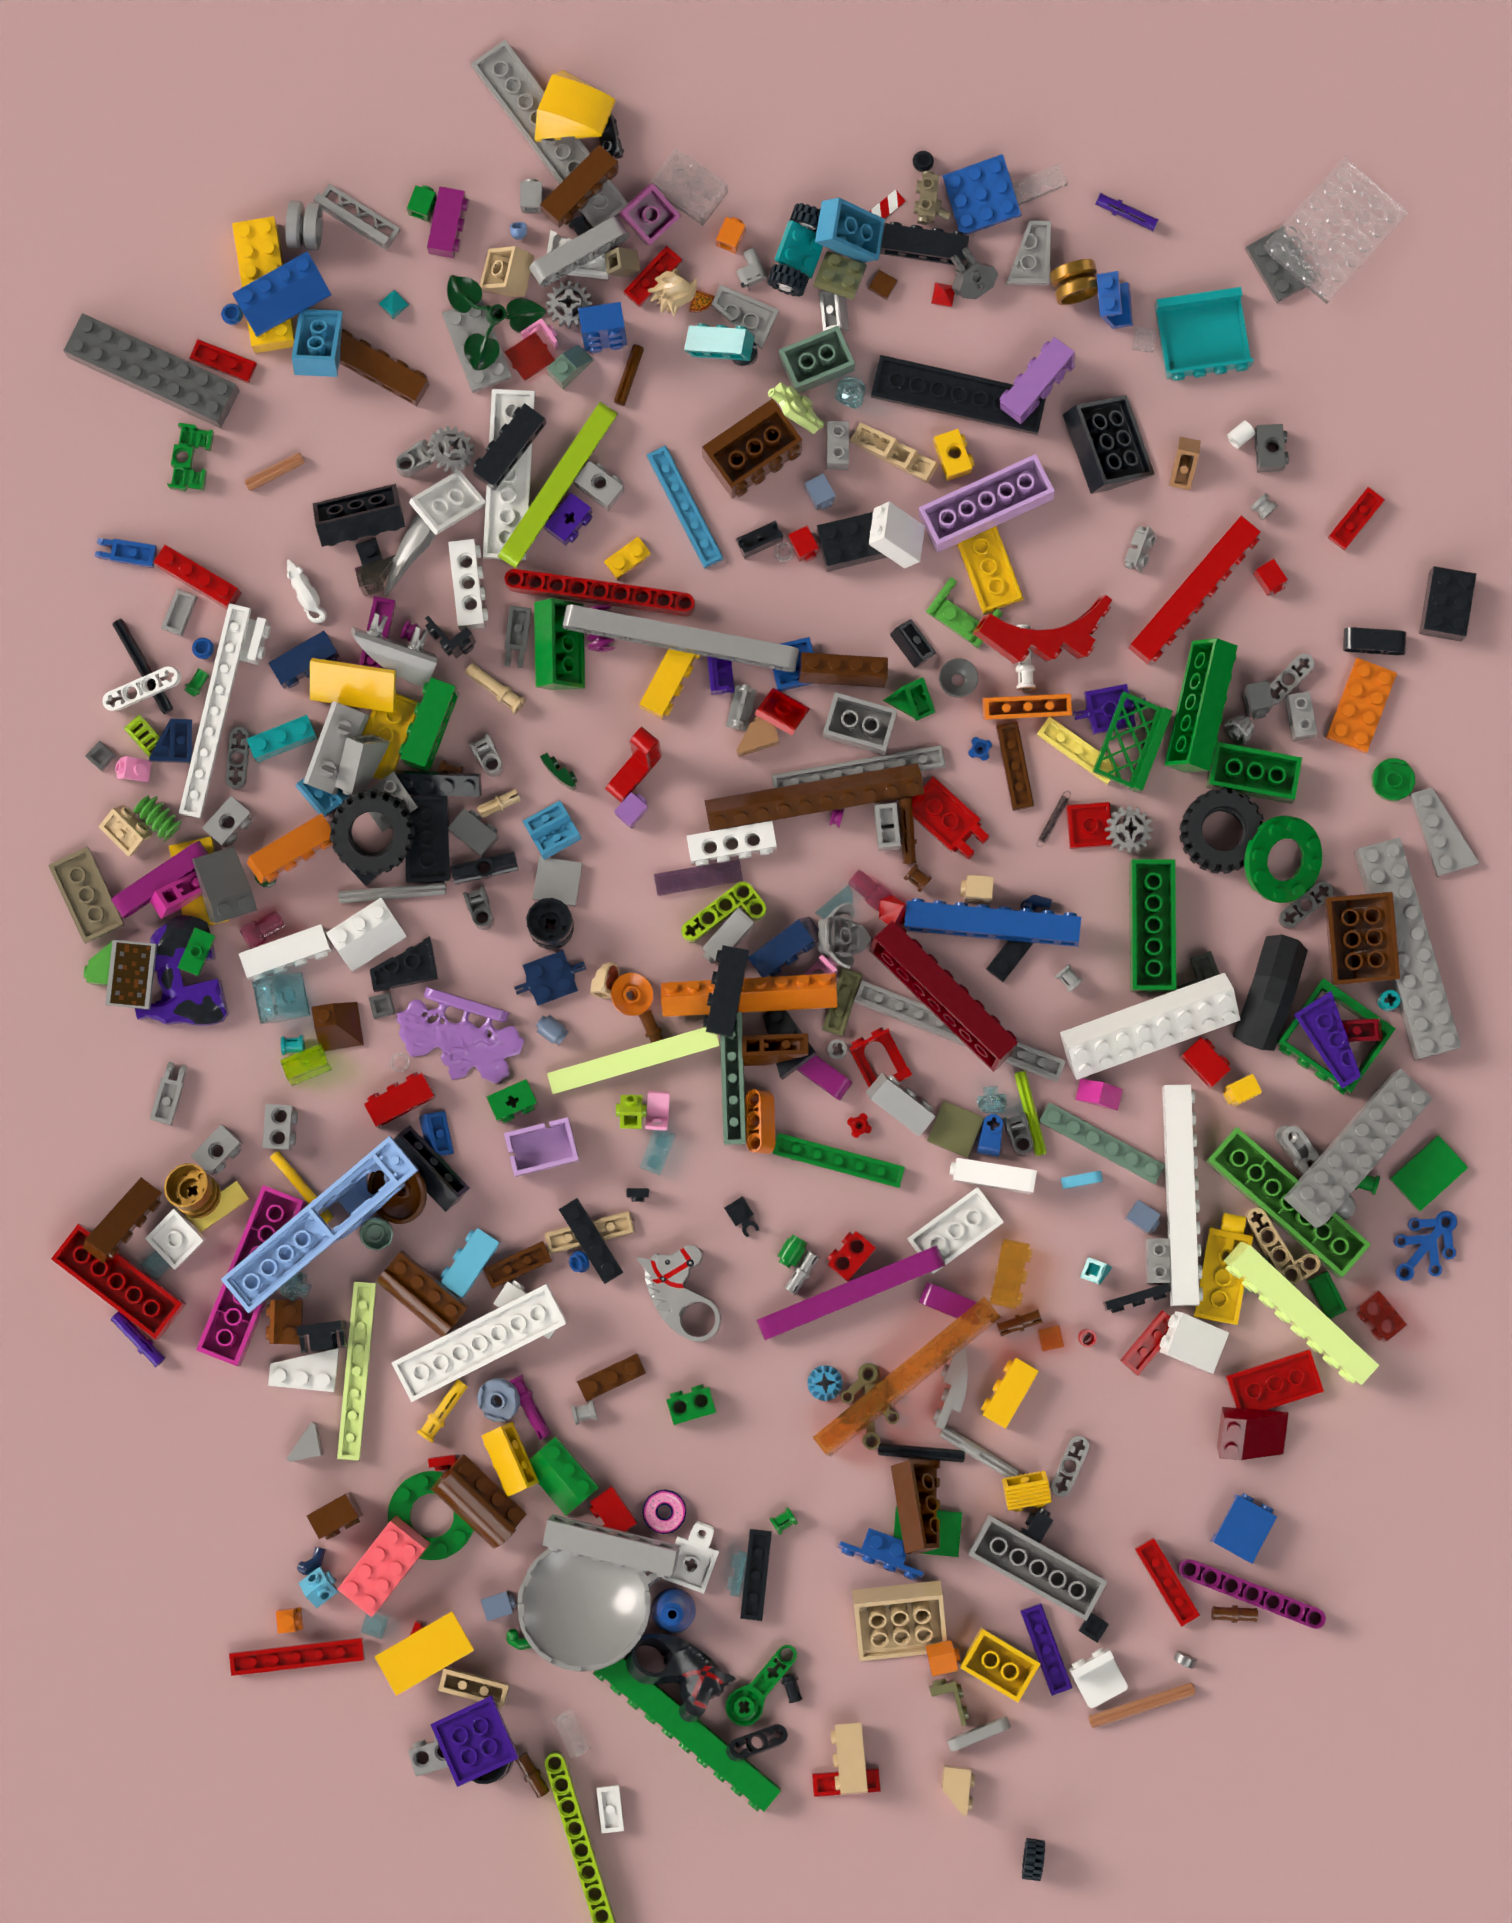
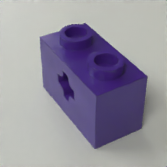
(570, 508)

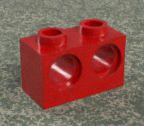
(855, 1259)

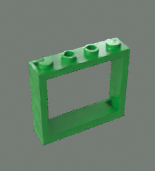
(1355, 1008)

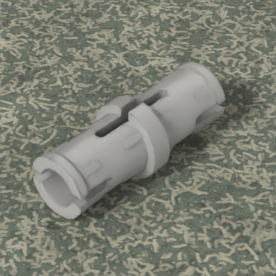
(801, 1272)

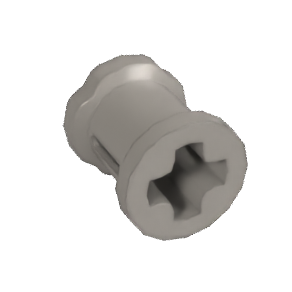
(1068, 978)
(584, 1412)

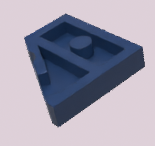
(174, 743)

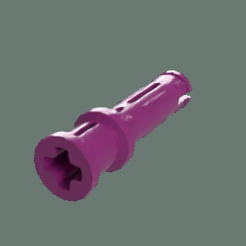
(530, 1409)

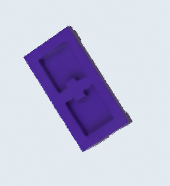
(720, 676)

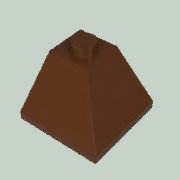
(338, 1025)

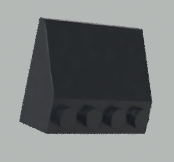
(1108, 443)

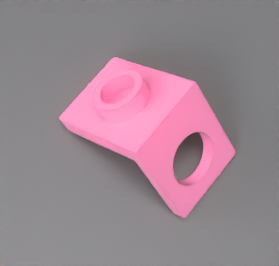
(548, 331)
(826, 964)
(657, 1110)

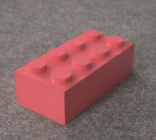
(383, 1566)

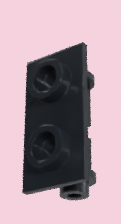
(609, 139)

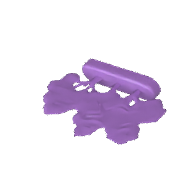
(461, 1042)

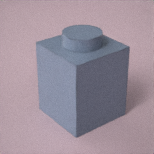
(820, 492)
(1143, 1217)
(498, 1605)

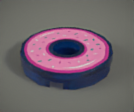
(674, 1502)

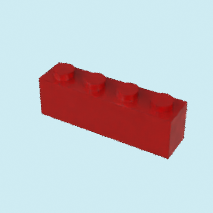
(197, 577)

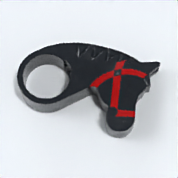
(686, 1665)

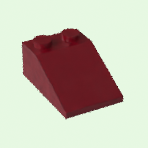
(1251, 1433)

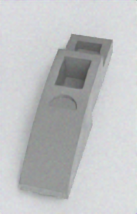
(956, 1375)

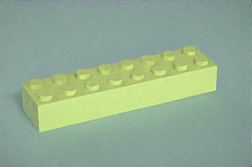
(1301, 1313)

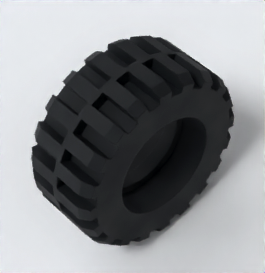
(1192, 824)
(365, 860)

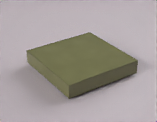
(955, 1129)

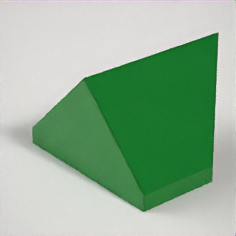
(912, 700)

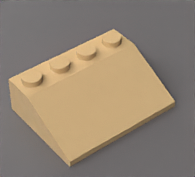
(898, 1619)

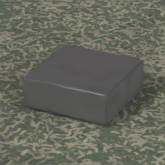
(100, 756)
(382, 1005)

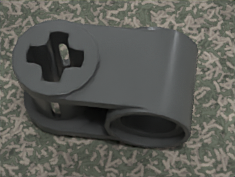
(479, 904)
(1018, 1132)

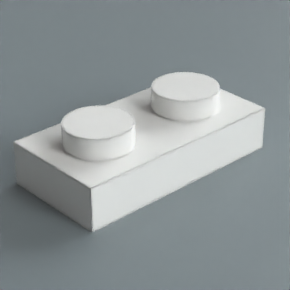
(610, 1809)

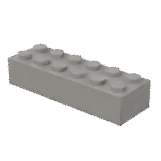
(1037, 1567)

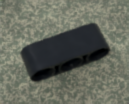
(1374, 641)

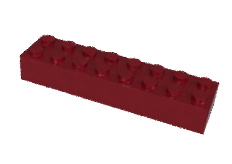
(943, 995)

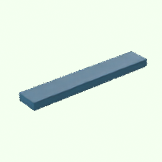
(684, 507)

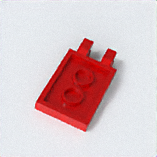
(947, 818)

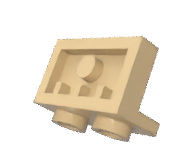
(125, 829)

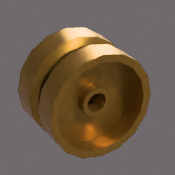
(1075, 282)

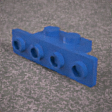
(882, 1550)

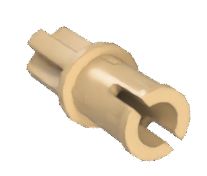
(498, 803)

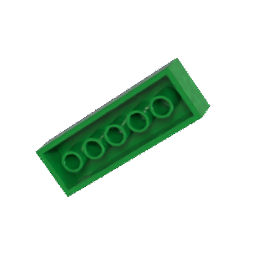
(1201, 705)
(1152, 925)

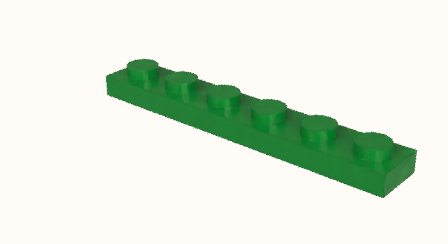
(838, 1160)

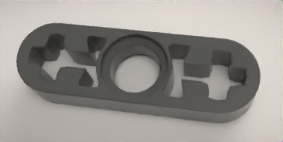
(231, 773)
(1289, 910)

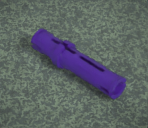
(1149, 223)
(138, 1339)

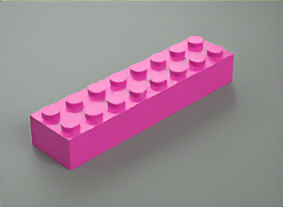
(229, 1324)

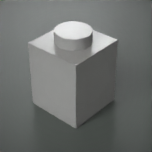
(531, 196)

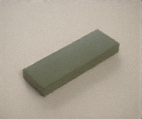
(846, 992)

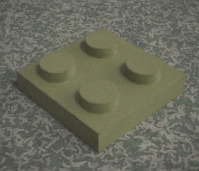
(840, 275)

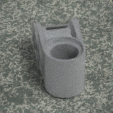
(416, 458)
(485, 753)

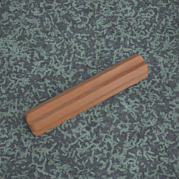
(274, 471)

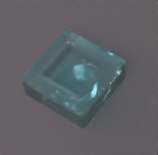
(155, 1265)
(375, 1625)

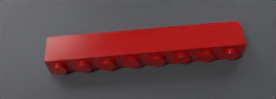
(1194, 590)

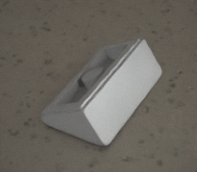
(833, 311)

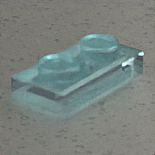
(657, 1151)
(738, 1563)

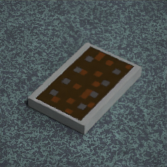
(131, 974)

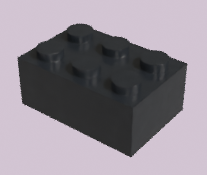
(847, 542)
(1447, 603)

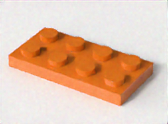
(1361, 705)

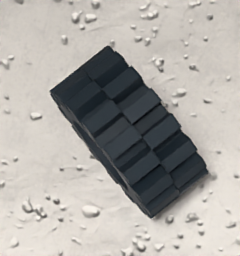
(1033, 1859)

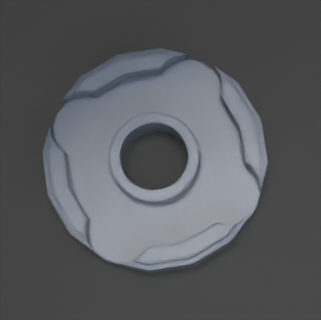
(509, 1396)

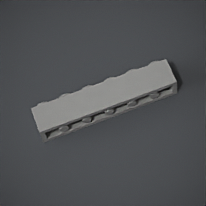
(611, 1545)

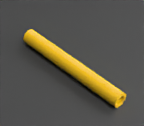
(298, 1182)

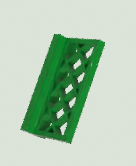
(1150, 744)

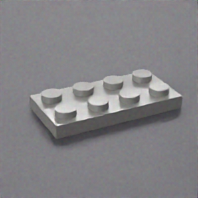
(460, 328)

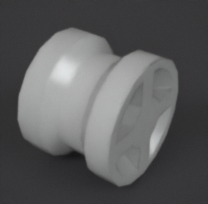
(1264, 506)

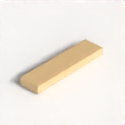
(608, 1227)

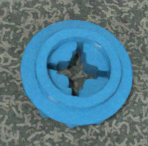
(833, 1389)

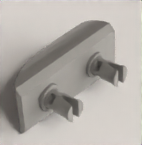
(409, 660)
(326, 760)

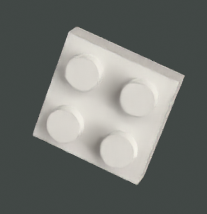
(175, 1238)

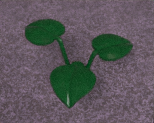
(480, 349)

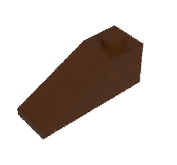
(771, 1049)

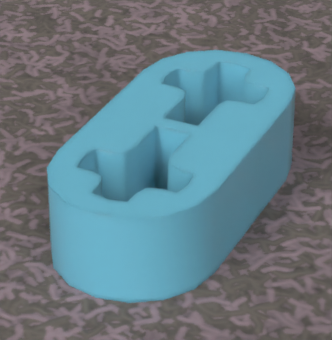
(1081, 1179)

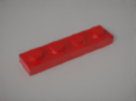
(1167, 1582)

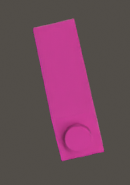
(176, 895)

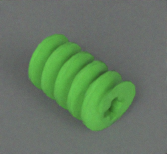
(157, 818)

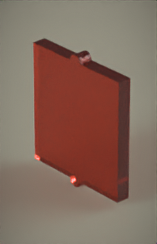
(529, 356)

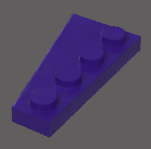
(1325, 1030)

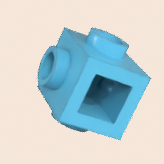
(318, 1587)

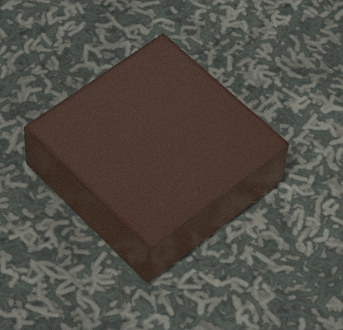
(882, 284)

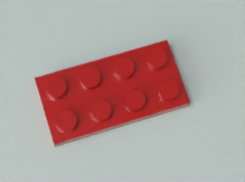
(1275, 1382)

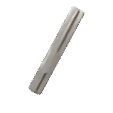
(978, 1452)

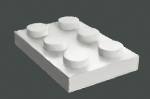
(447, 502)

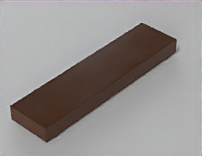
(1015, 766)

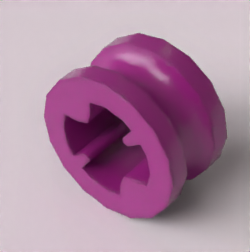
(408, 630)
(836, 817)

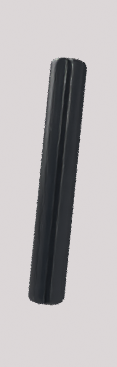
(921, 1452)

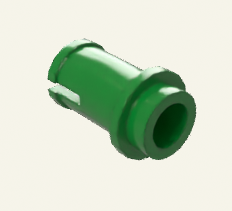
(196, 682)

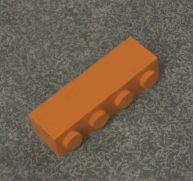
(1026, 706)
(290, 849)

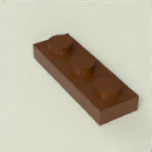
(517, 1264)
(611, 1377)

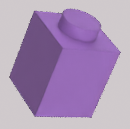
(631, 809)

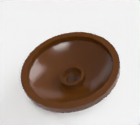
(405, 1204)

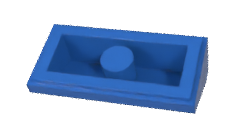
(436, 1132)

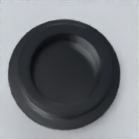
(923, 161)

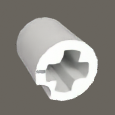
(1241, 434)

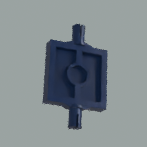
(550, 978)

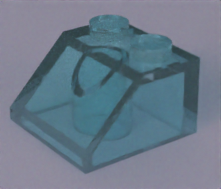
(280, 998)

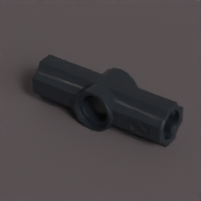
(498, 865)

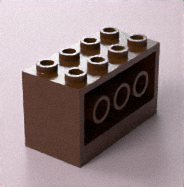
(751, 435)

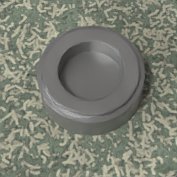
(1185, 1659)

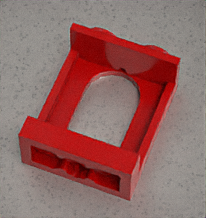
(885, 1038)

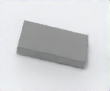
(179, 612)

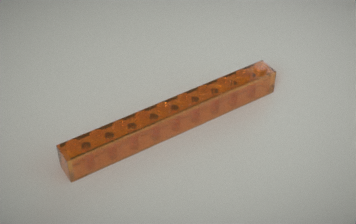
(906, 1377)

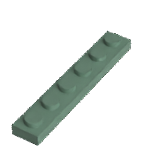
(1101, 1143)

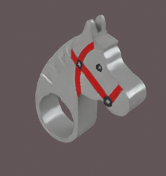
(666, 1285)

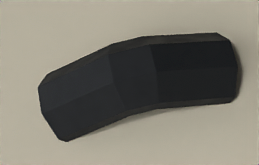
(1271, 992)

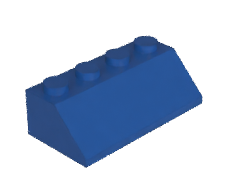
(281, 294)

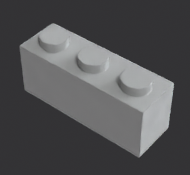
(901, 1103)

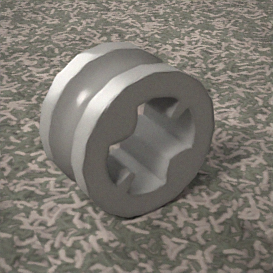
(844, 1049)

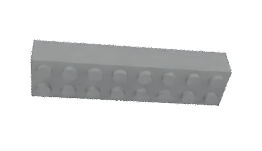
(1357, 1148)

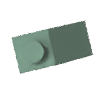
(569, 366)

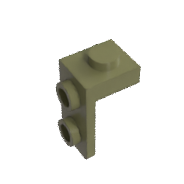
(942, 1686)

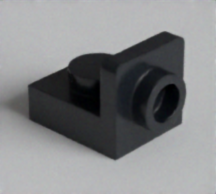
(369, 551)

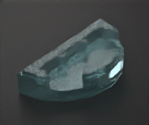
(843, 896)

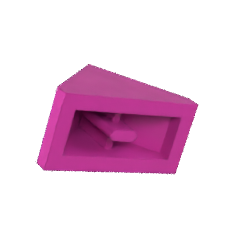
(1099, 1094)

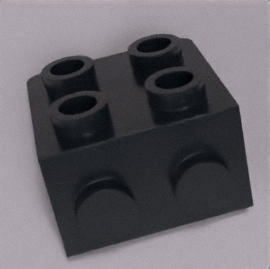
(458, 645)

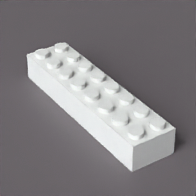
(1150, 1026)

